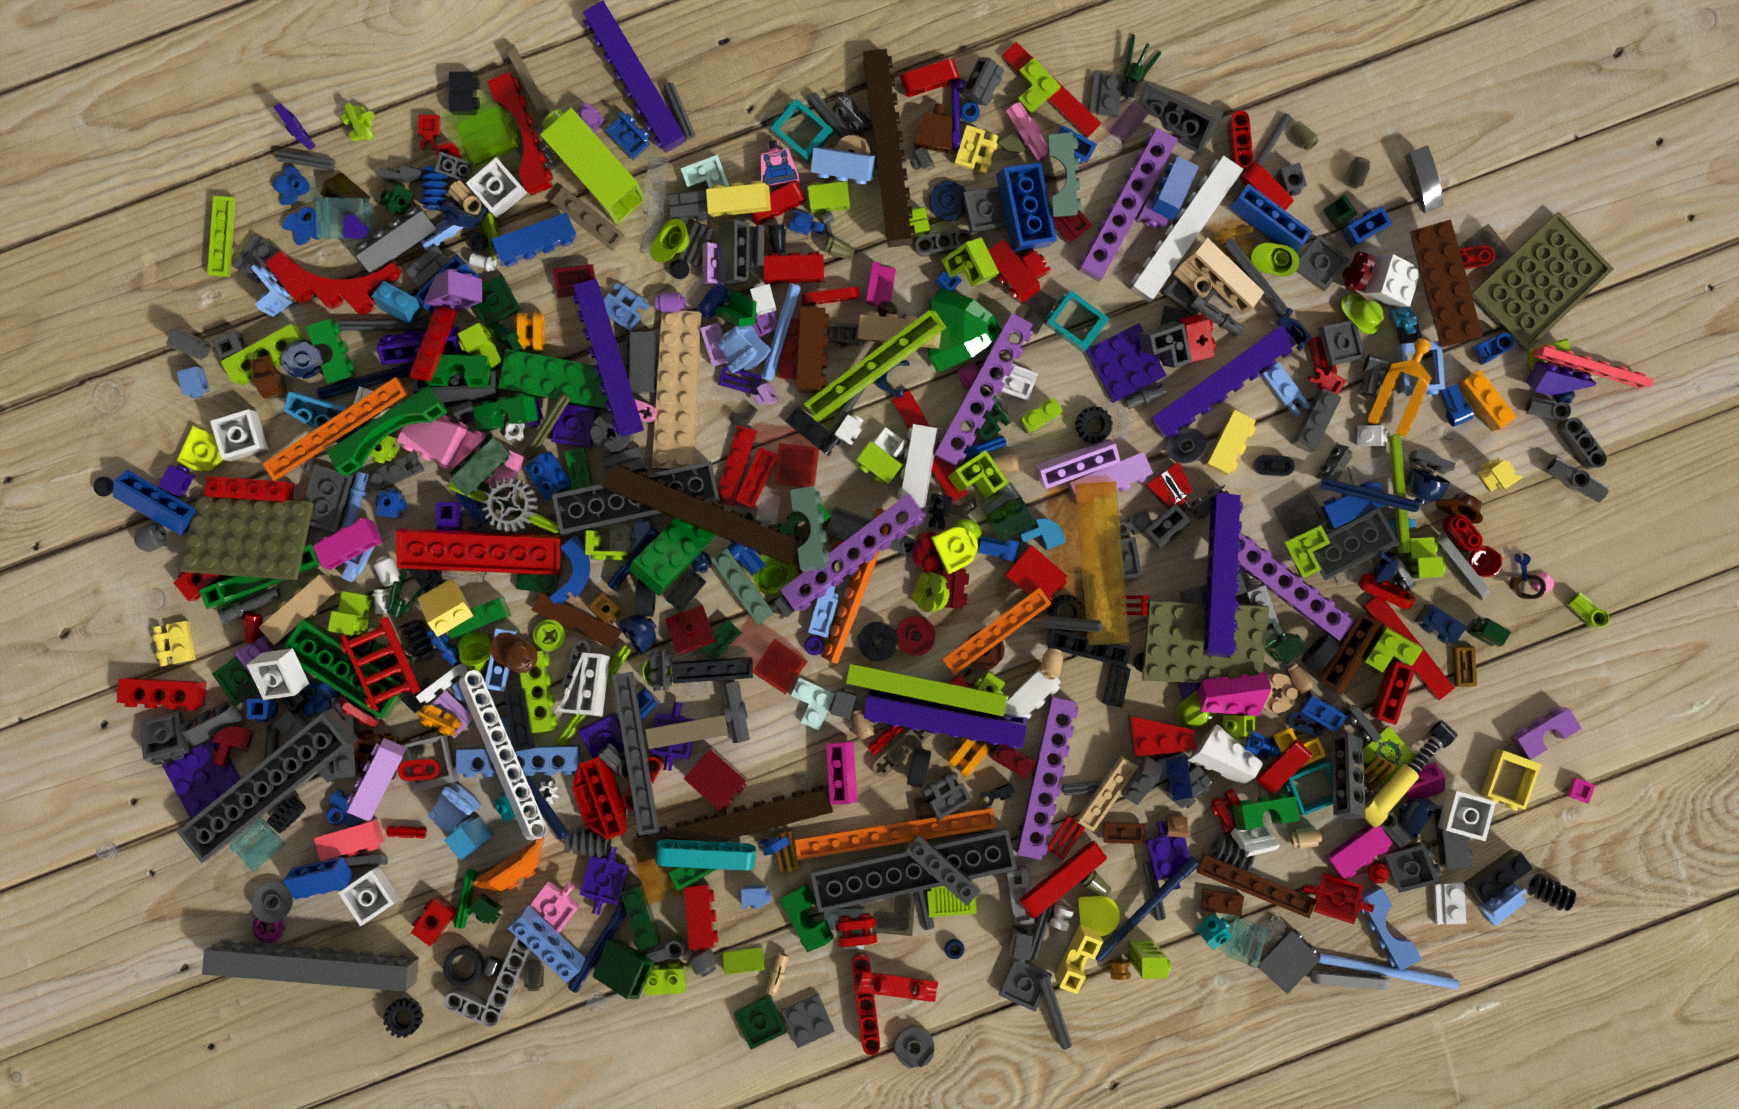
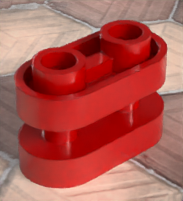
(1477, 256)
(1462, 533)
(1219, 809)
(864, 922)

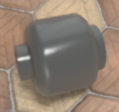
(150, 537)
(702, 961)

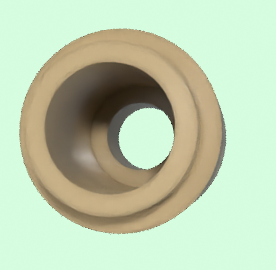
(1051, 663)
(1305, 837)

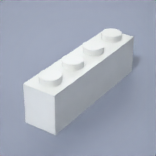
(919, 463)
(1031, 694)

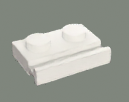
(1019, 382)
(1255, 840)
(1449, 903)

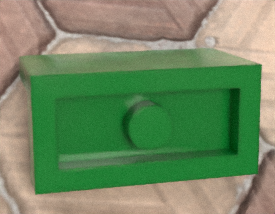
(740, 310)

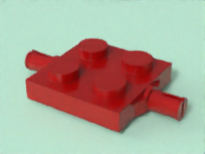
(1338, 898)

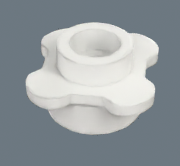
(511, 435)

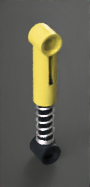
(1379, 807)

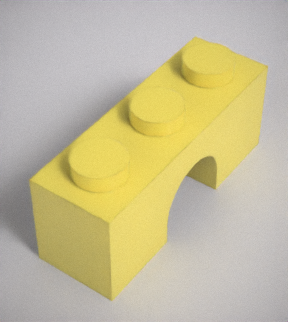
(1084, 945)

